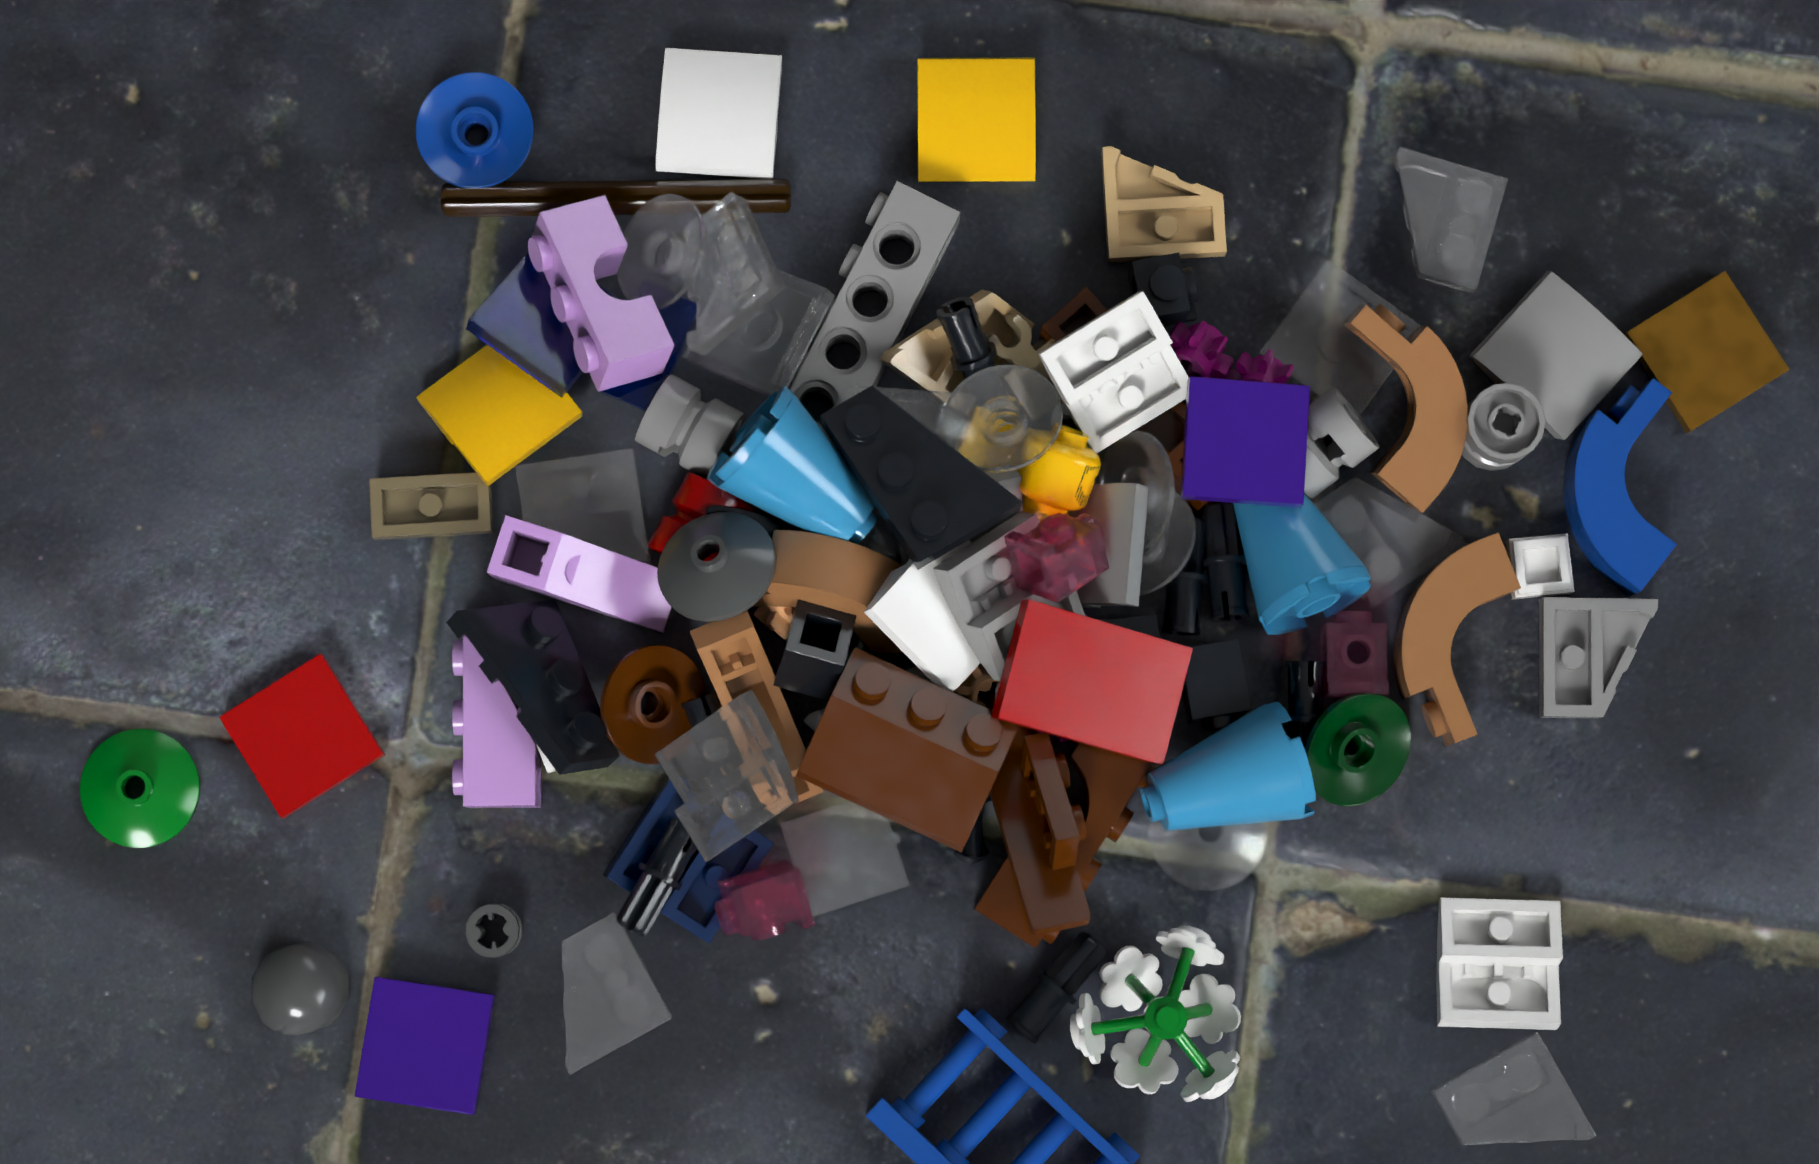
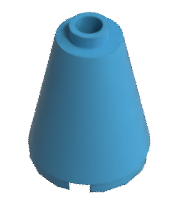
(794, 472)
(1297, 565)
(1234, 777)

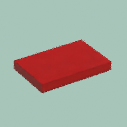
(1092, 682)

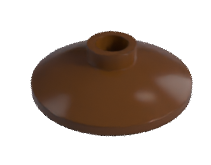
(667, 680)

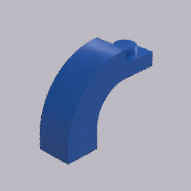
(1596, 498)

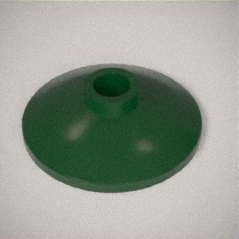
(1370, 760)

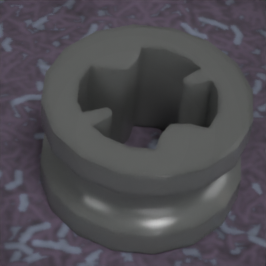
(512, 928)

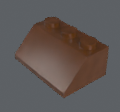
(907, 749)

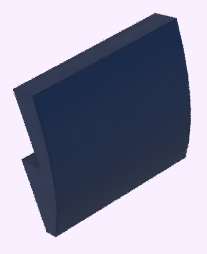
(695, 902)

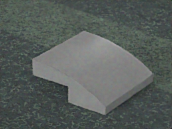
(1558, 352)
(1122, 516)
(985, 595)

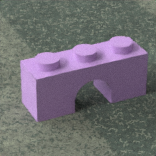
(611, 336)

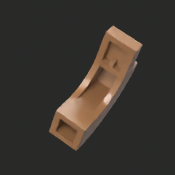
(1436, 406)
(832, 576)
(1428, 625)
(739, 664)

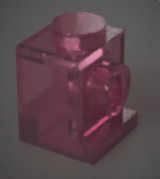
(1057, 555)
(1342, 675)
(763, 901)

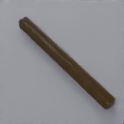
(622, 196)

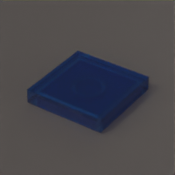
(525, 330)

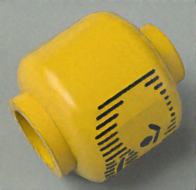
(1062, 476)

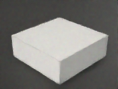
(1541, 565)

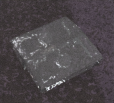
(729, 775)

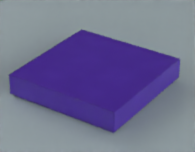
(1245, 442)
(425, 1045)

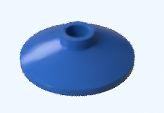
(468, 103)

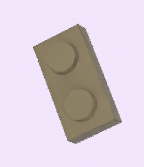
(430, 506)

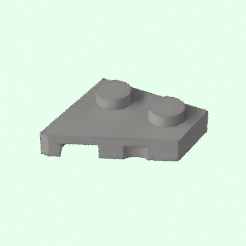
(1586, 651)

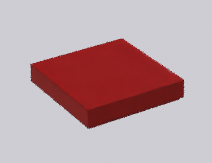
(302, 736)

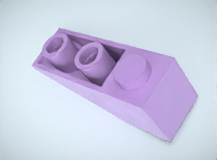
(578, 574)
(498, 753)

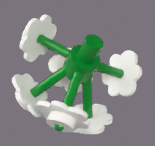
(1196, 1012)

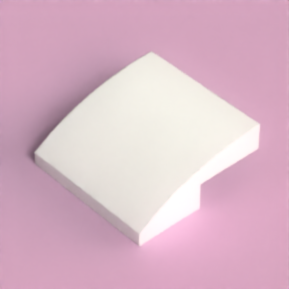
(718, 113)
(1116, 371)
(921, 623)
(1498, 963)

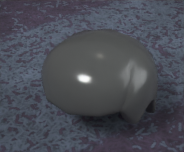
(300, 988)

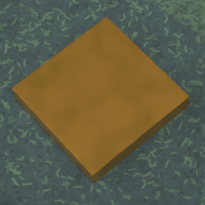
(1707, 351)

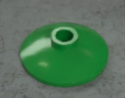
(169, 792)

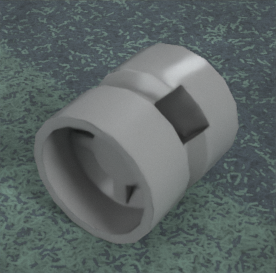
(688, 426)
(1502, 426)
(1350, 444)

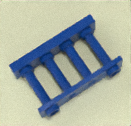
(904, 1116)

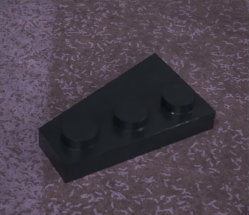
(914, 477)
(540, 669)

